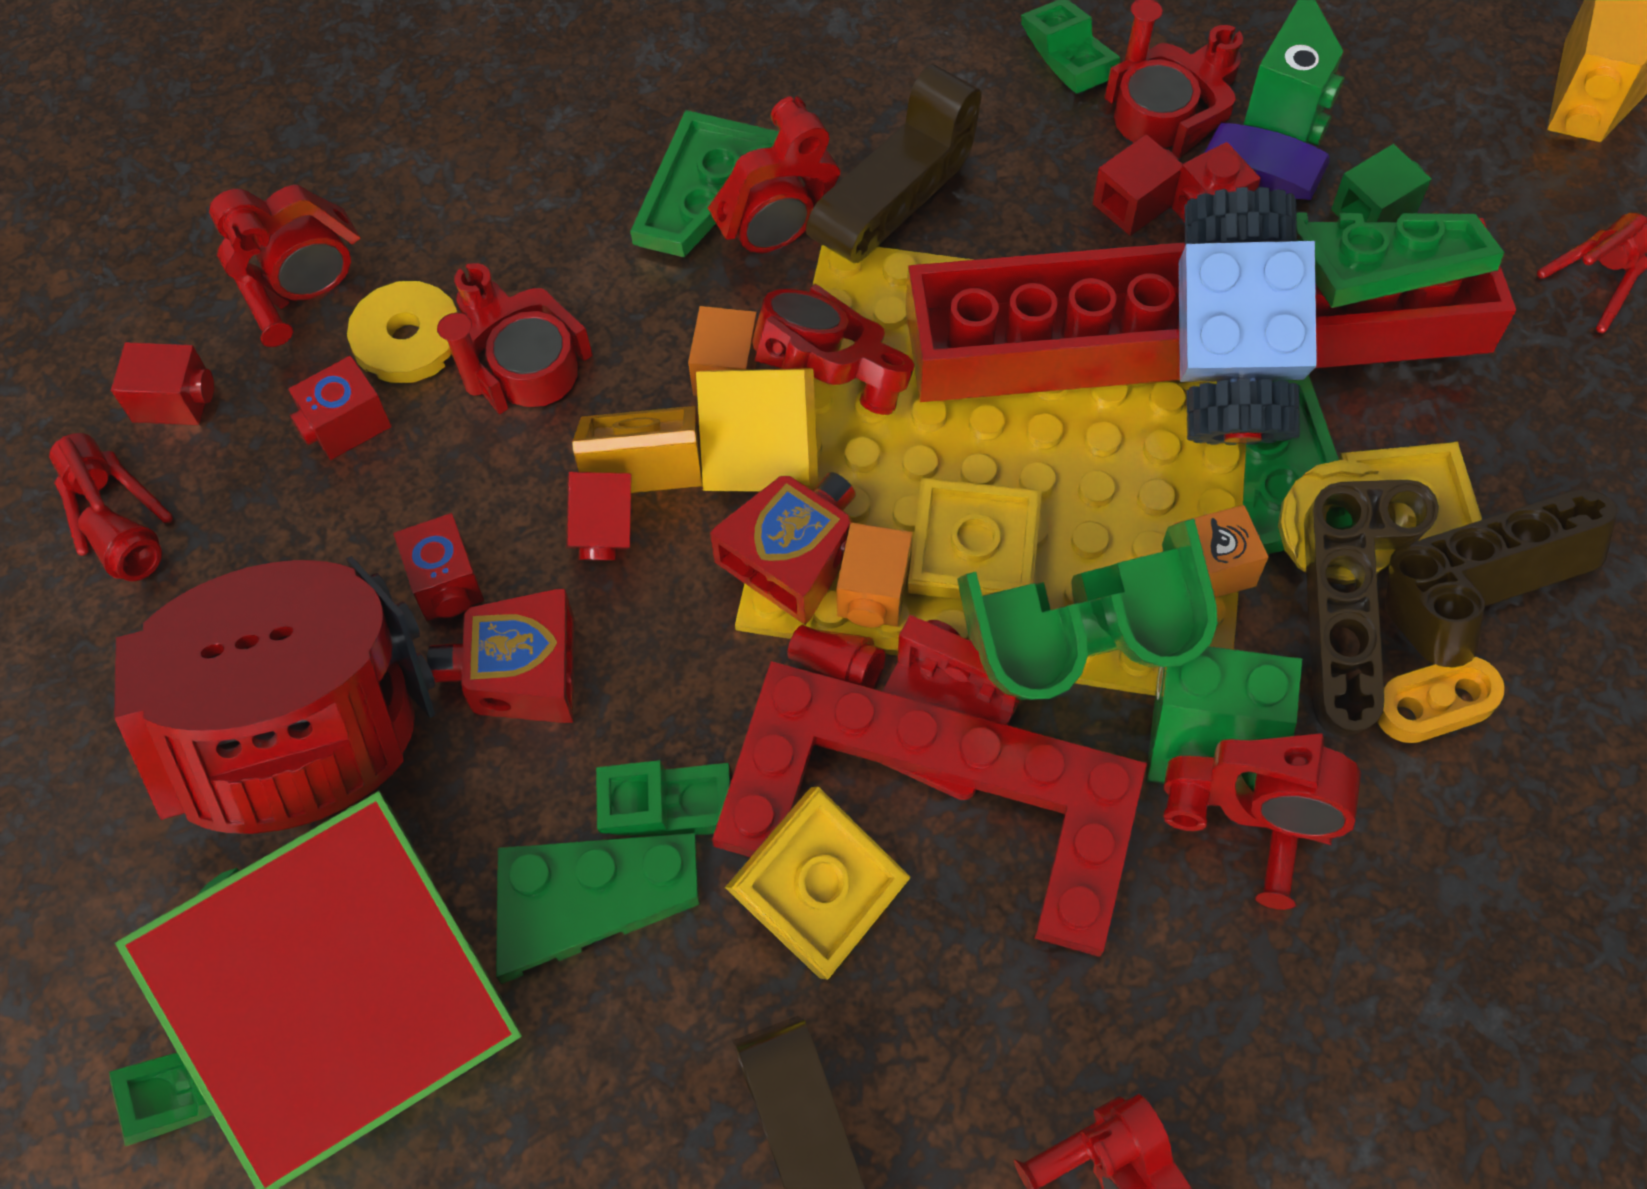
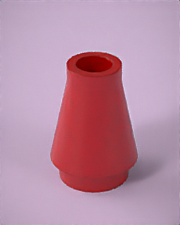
(122, 545)
(838, 655)

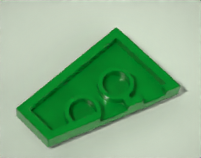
(689, 179)
(1386, 258)
(1276, 466)
(581, 892)

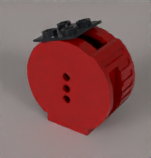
(271, 695)

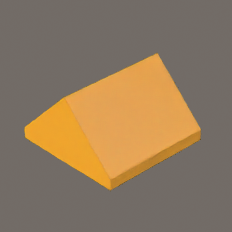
(651, 445)

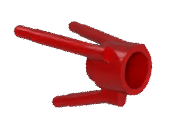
(1616, 248)
(85, 471)

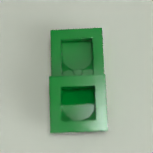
(1067, 45)
(658, 801)
(156, 1098)

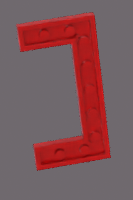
(1085, 784)

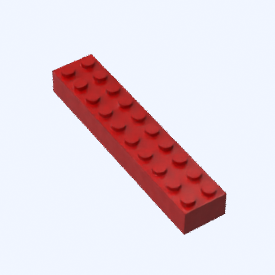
(1116, 322)

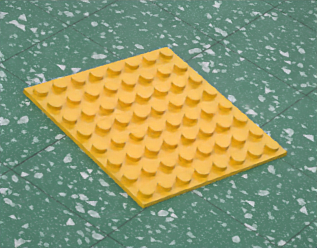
(1104, 456)

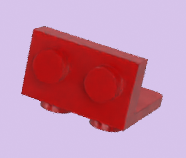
(947, 673)

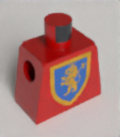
(788, 541)
(514, 658)

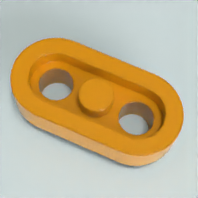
(1434, 701)

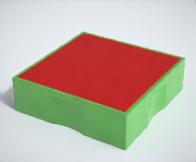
(319, 992)

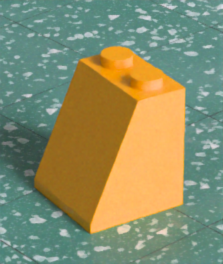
(1601, 69)

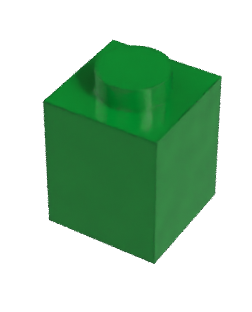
(1382, 187)

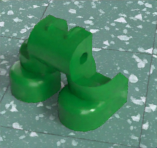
(1148, 607)

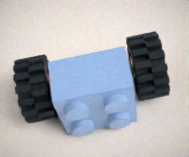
(1245, 316)

